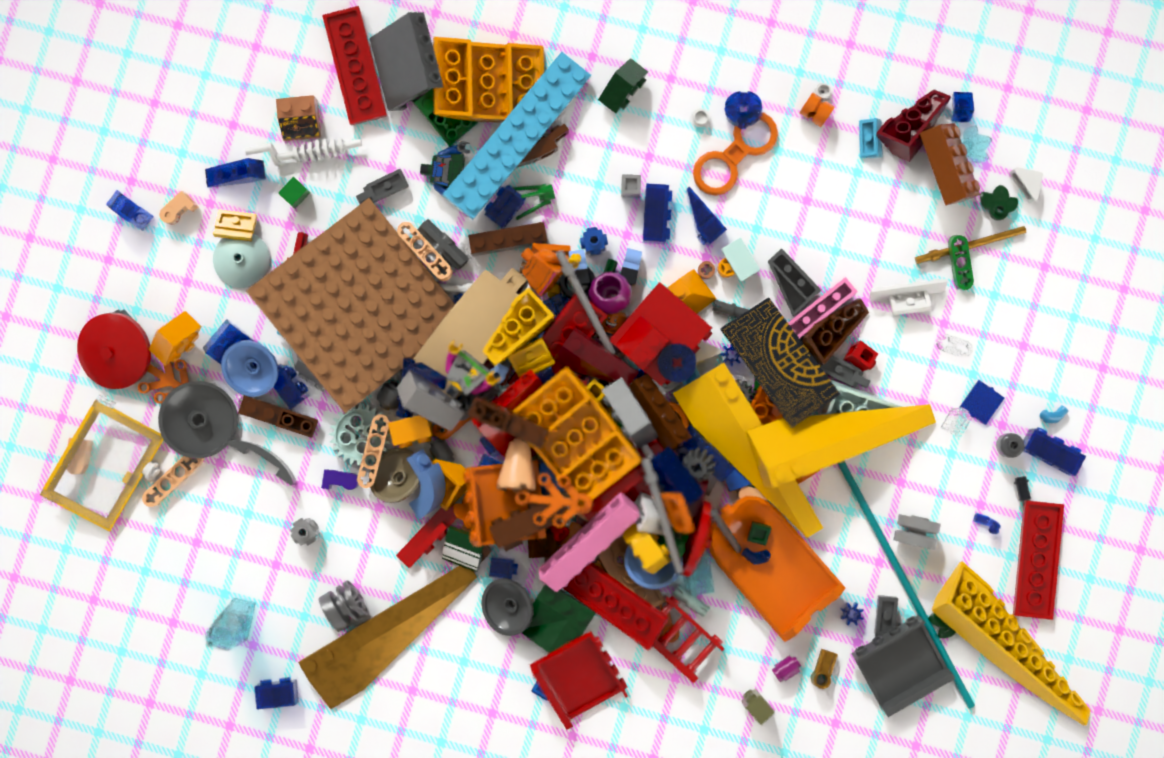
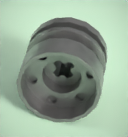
(340, 607)

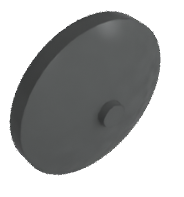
(197, 419)

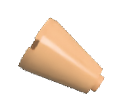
(517, 468)

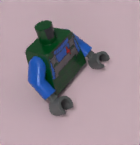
(445, 166)

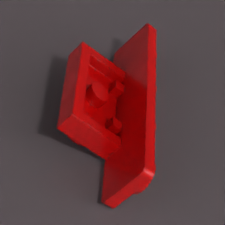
(423, 540)

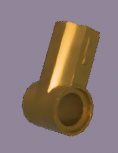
(824, 666)

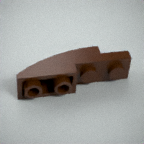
(546, 145)
(278, 416)
(509, 421)

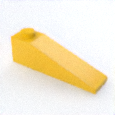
(519, 326)

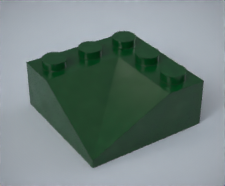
(557, 619)

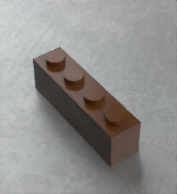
(507, 239)
(660, 414)
(521, 524)

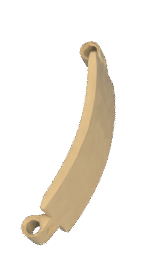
(472, 320)

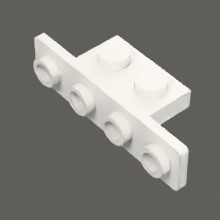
(909, 297)

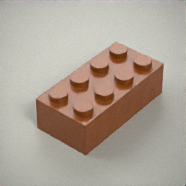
(950, 163)

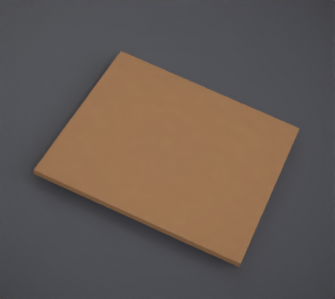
(353, 304)

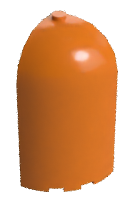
(786, 586)

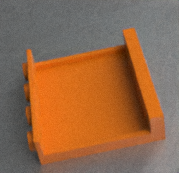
(489, 503)

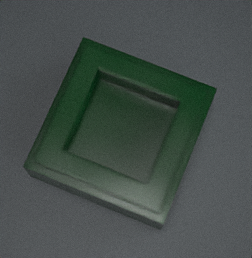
(759, 533)

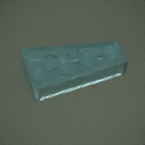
(231, 626)

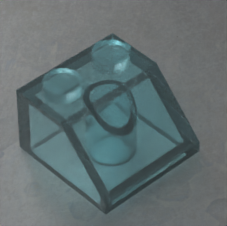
(701, 579)

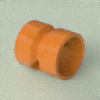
(816, 109)

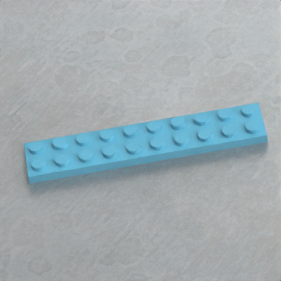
(516, 136)

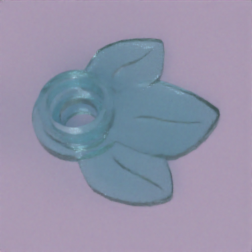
(976, 144)

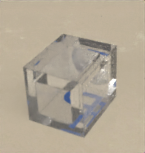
(956, 421)

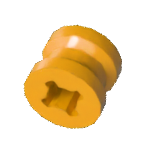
(725, 273)

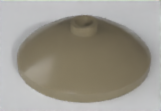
(391, 470)

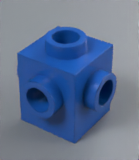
(593, 248)

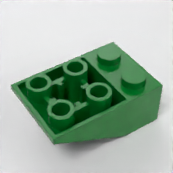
(447, 128)

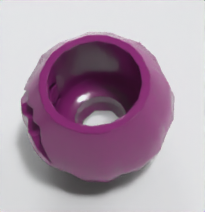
(610, 283)

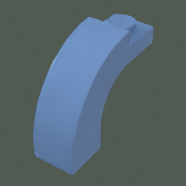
(431, 484)

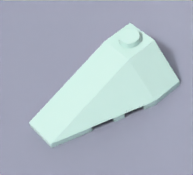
(854, 400)

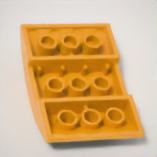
(484, 78)
(582, 435)

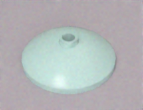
(251, 267)

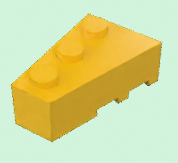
(647, 548)

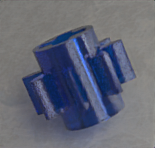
(725, 354)
(846, 611)

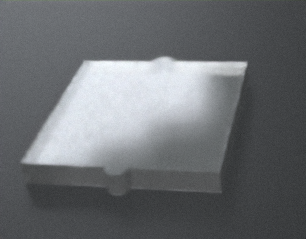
(470, 256)

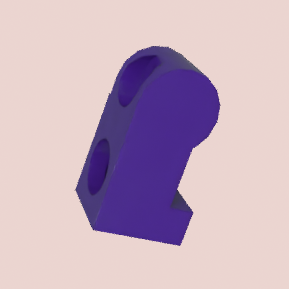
(340, 478)

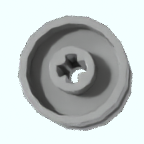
(917, 531)

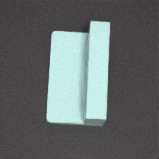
(740, 259)

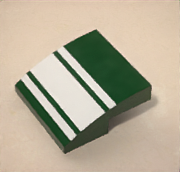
(460, 550)

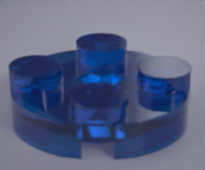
(747, 118)
(677, 351)

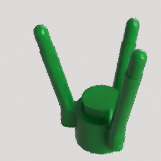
(544, 192)

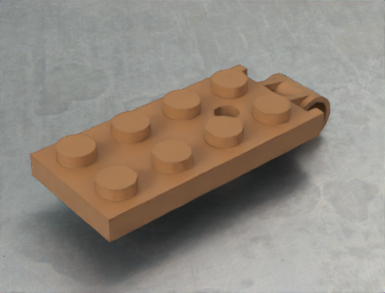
(617, 570)

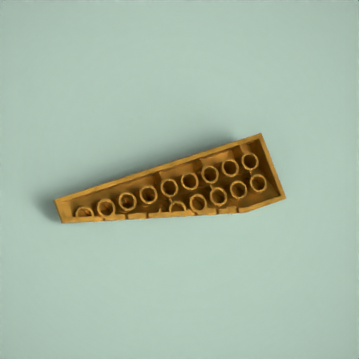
(364, 652)

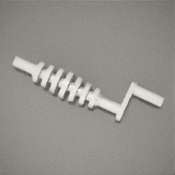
(312, 151)

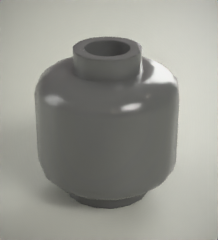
(388, 396)
(1010, 445)

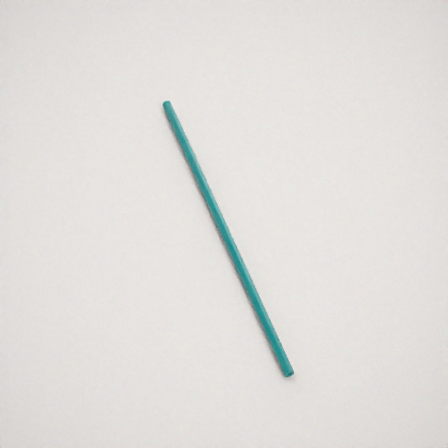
(905, 582)

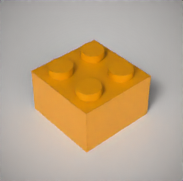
(175, 338)
(409, 430)

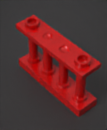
(676, 656)

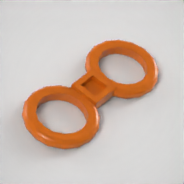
(733, 156)

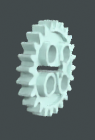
(351, 449)

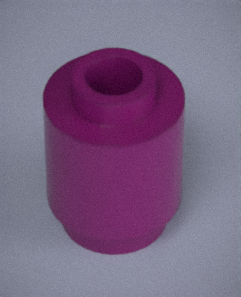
(786, 668)

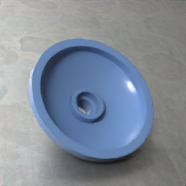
(243, 375)
(659, 580)

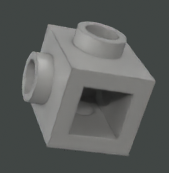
(311, 531)

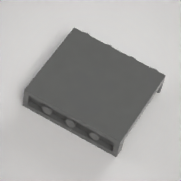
(405, 60)
(902, 666)

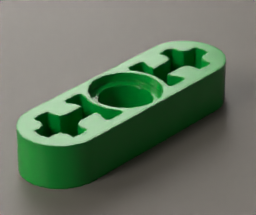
(953, 257)

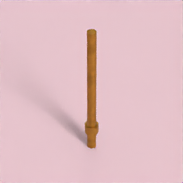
(935, 254)

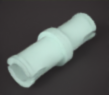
(691, 601)

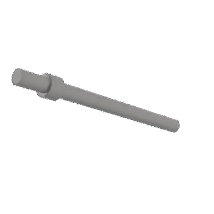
(568, 270)
(651, 479)

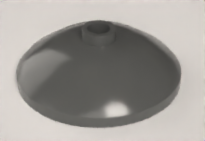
(500, 610)

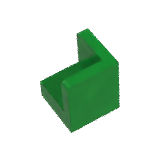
(294, 192)

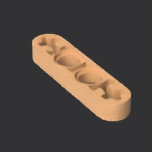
(424, 251)
(375, 451)
(173, 478)

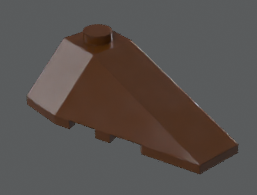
(833, 330)

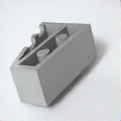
(429, 401)

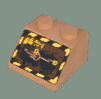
(298, 117)

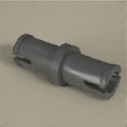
(728, 309)

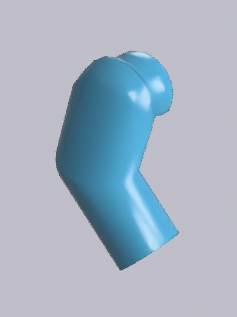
(1053, 417)

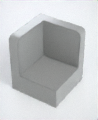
(630, 186)

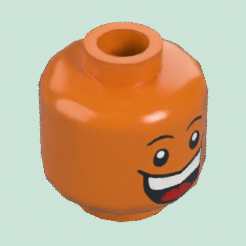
(614, 322)

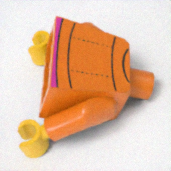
(545, 270)

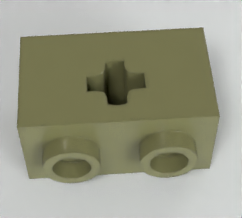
(757, 706)

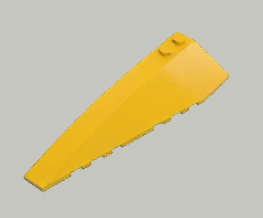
(829, 439)

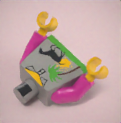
(466, 373)

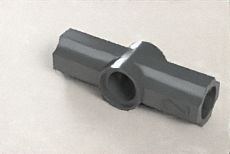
(443, 244)

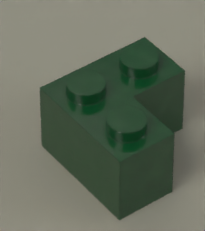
(622, 85)

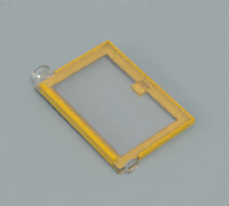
(102, 464)

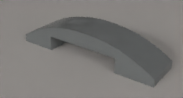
(284, 471)

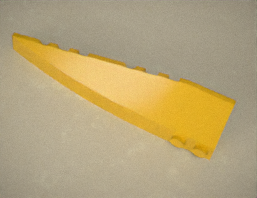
(722, 417)
(980, 618)

